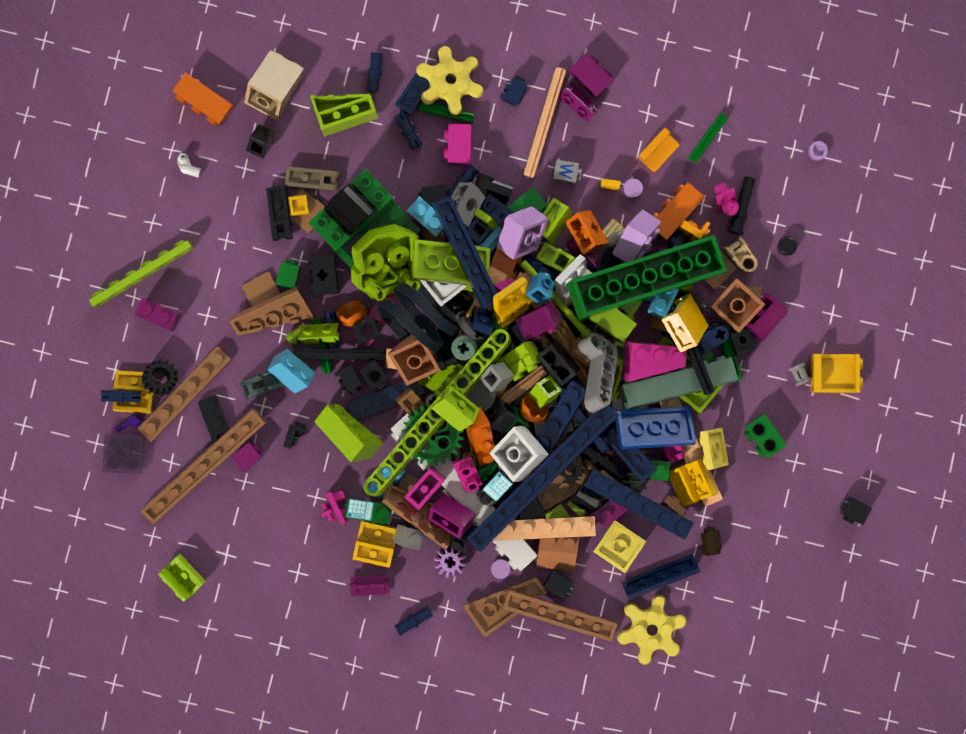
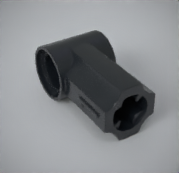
(488, 185)

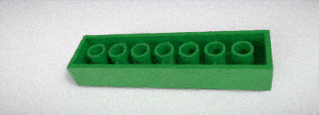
(646, 277)

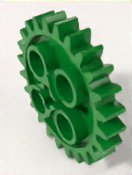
(434, 453)

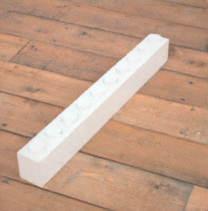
(516, 550)

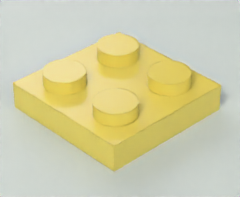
(713, 448)
(619, 546)

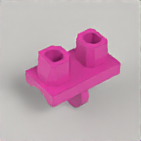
(726, 200)
(467, 473)
(335, 498)

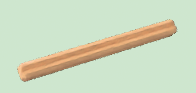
(545, 122)

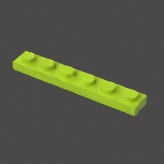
(133, 277)

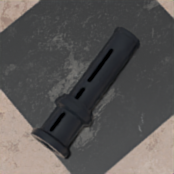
(738, 219)

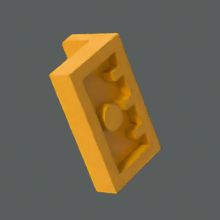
(692, 231)

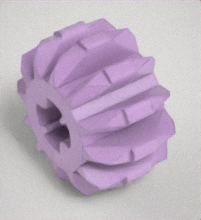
(444, 565)

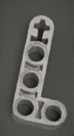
(601, 370)

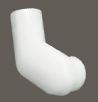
(186, 167)

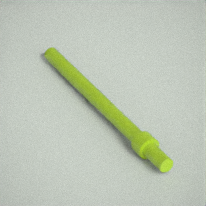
(560, 304)

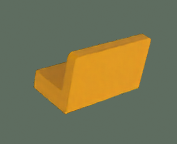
(658, 150)

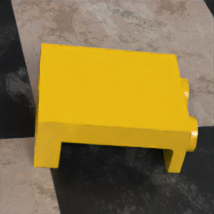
(686, 323)
(836, 373)

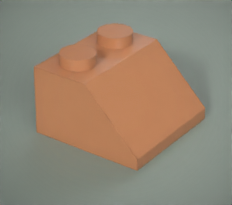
(736, 305)
(413, 360)
(557, 553)

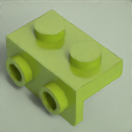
(442, 379)
(181, 578)

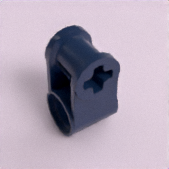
(710, 338)

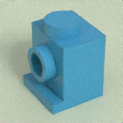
(543, 283)

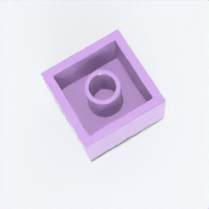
(522, 232)
(637, 237)

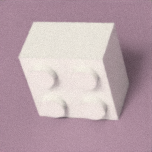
(519, 453)

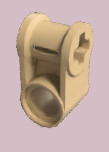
(741, 254)

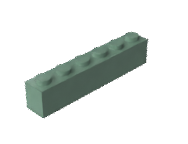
(675, 384)

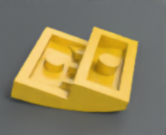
(511, 302)
(132, 382)
(692, 482)
(375, 543)

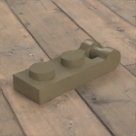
(311, 178)

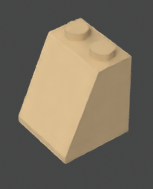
(273, 85)

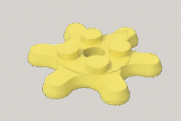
(449, 92)
(638, 631)

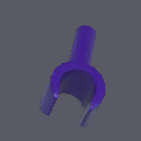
(133, 420)

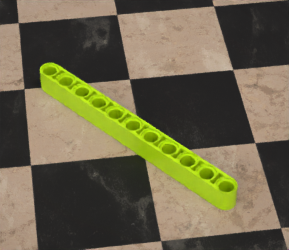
(428, 417)

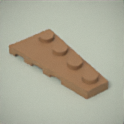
(278, 310)
(419, 519)
(488, 611)

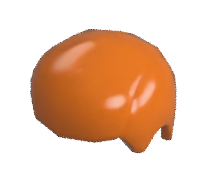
(351, 313)
(531, 412)

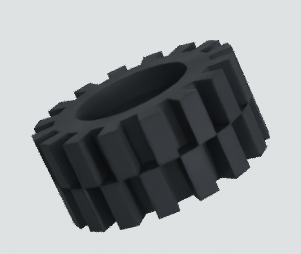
(167, 370)

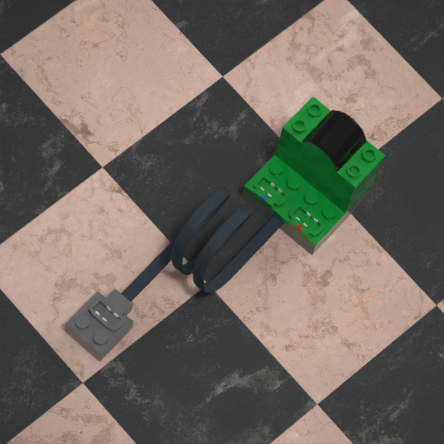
(367, 206)

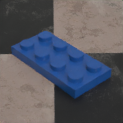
(655, 427)

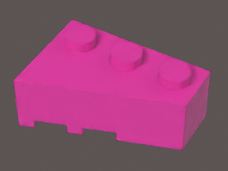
(650, 359)

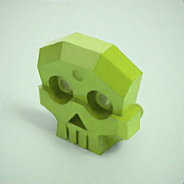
(386, 270)

